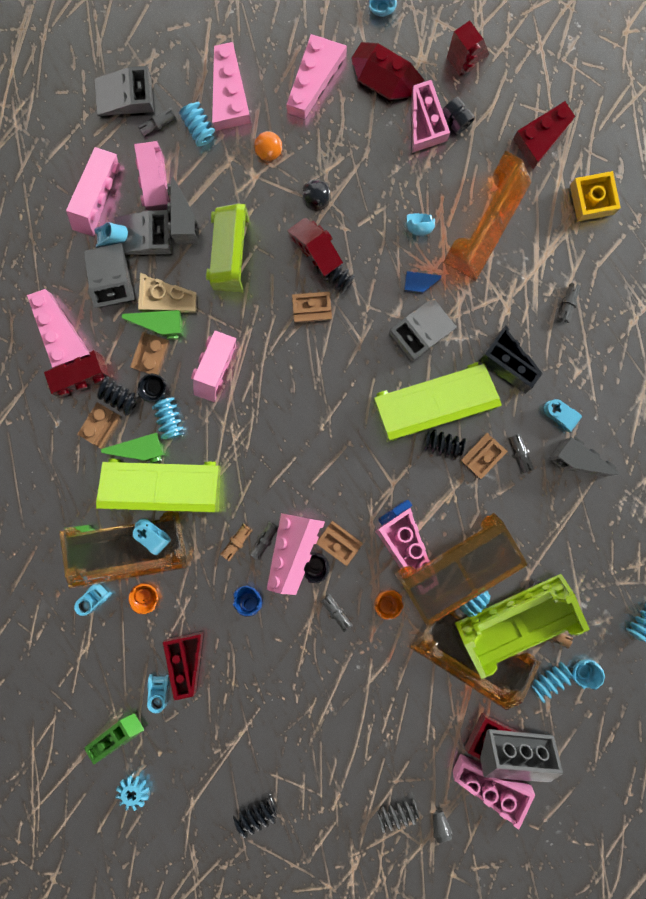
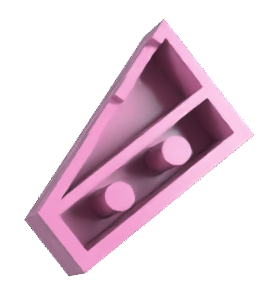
(152, 176)
(213, 365)

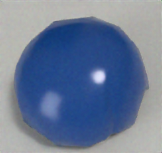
(247, 601)

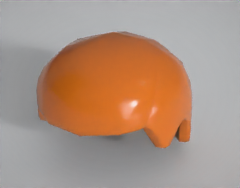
(268, 146)
(143, 598)
(388, 604)

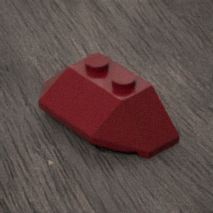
(385, 71)

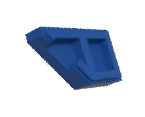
(420, 282)
(395, 512)

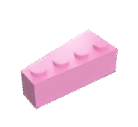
(92, 191)
(55, 329)
(403, 540)
(505, 796)

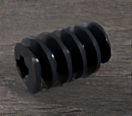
(339, 278)
(117, 398)
(444, 444)
(256, 819)

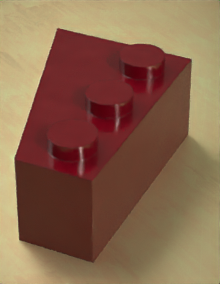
(466, 48)
(542, 133)
(315, 243)
(77, 374)
(183, 663)

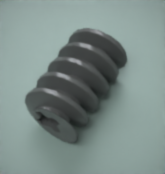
(398, 816)

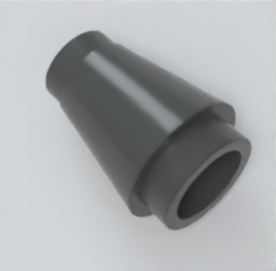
(441, 827)

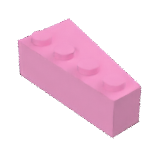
(315, 71)
(228, 93)
(292, 552)

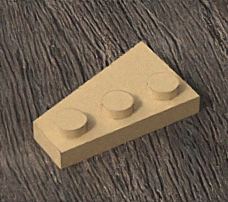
(161, 296)

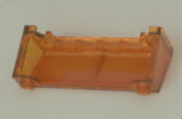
(471, 255)

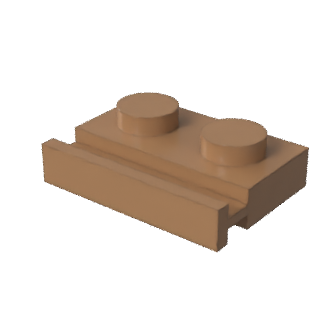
(311, 307)
(149, 353)
(99, 425)
(483, 456)
(339, 543)

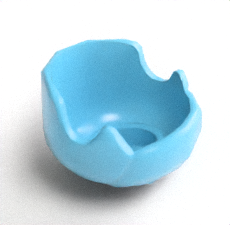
(382, 7)
(420, 224)
(588, 674)

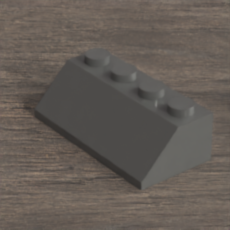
(520, 756)

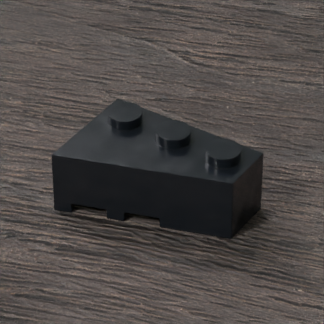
(511, 362)

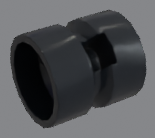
(457, 115)

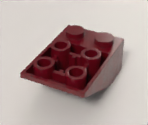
(476, 740)

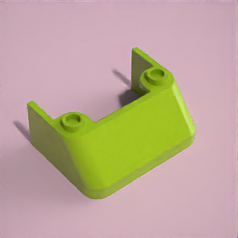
(227, 247)

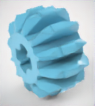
(476, 605)
(129, 786)

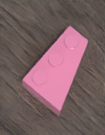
(428, 120)

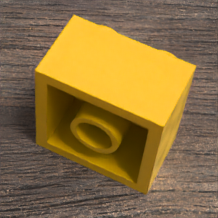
(595, 196)

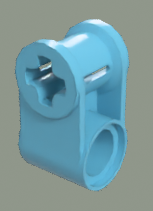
(110, 234)
(564, 416)
(152, 537)
(94, 597)
(157, 688)

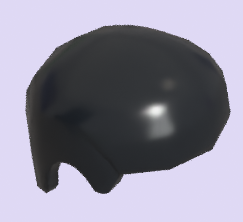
(316, 194)
(152, 388)
(317, 568)

